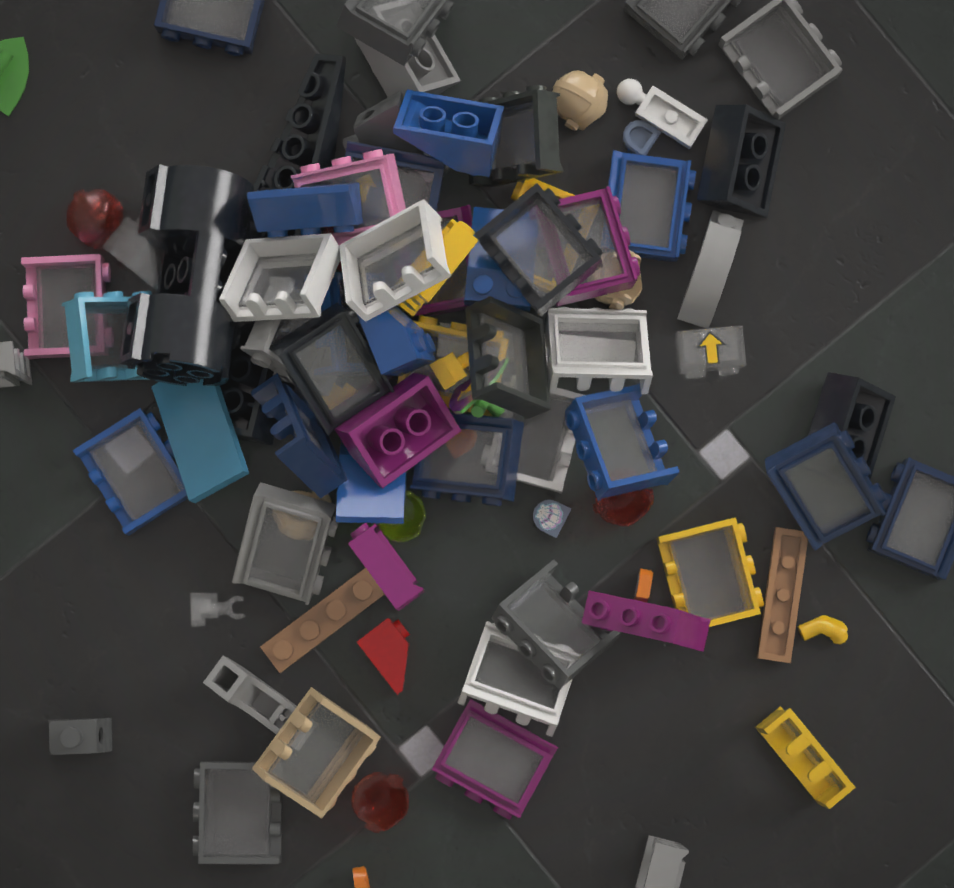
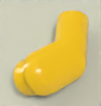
(824, 625)

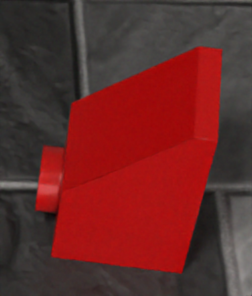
(388, 651)

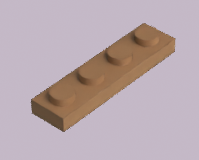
(782, 595)
(322, 620)

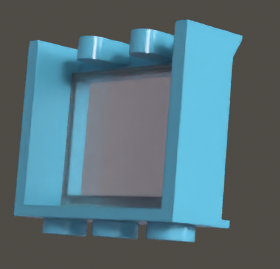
(96, 336)

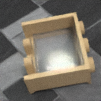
(316, 753)

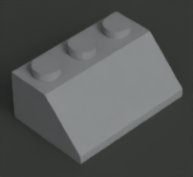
(427, 73)

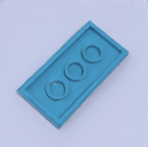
(200, 437)

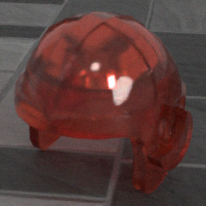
(94, 216)
(625, 508)
(380, 801)

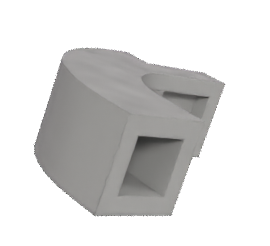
(711, 269)
(249, 694)

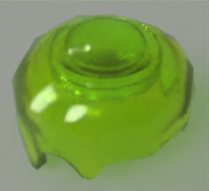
(413, 520)

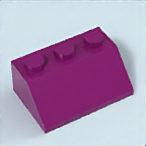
(398, 429)

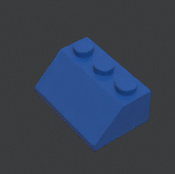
(306, 209)

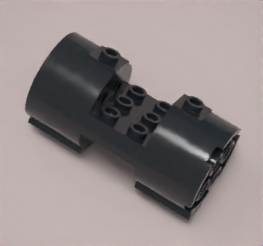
(198, 223)

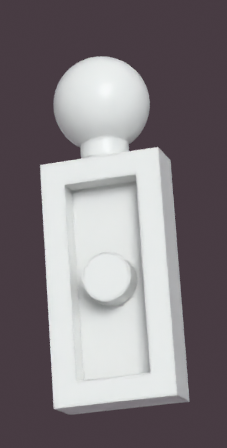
(663, 112)

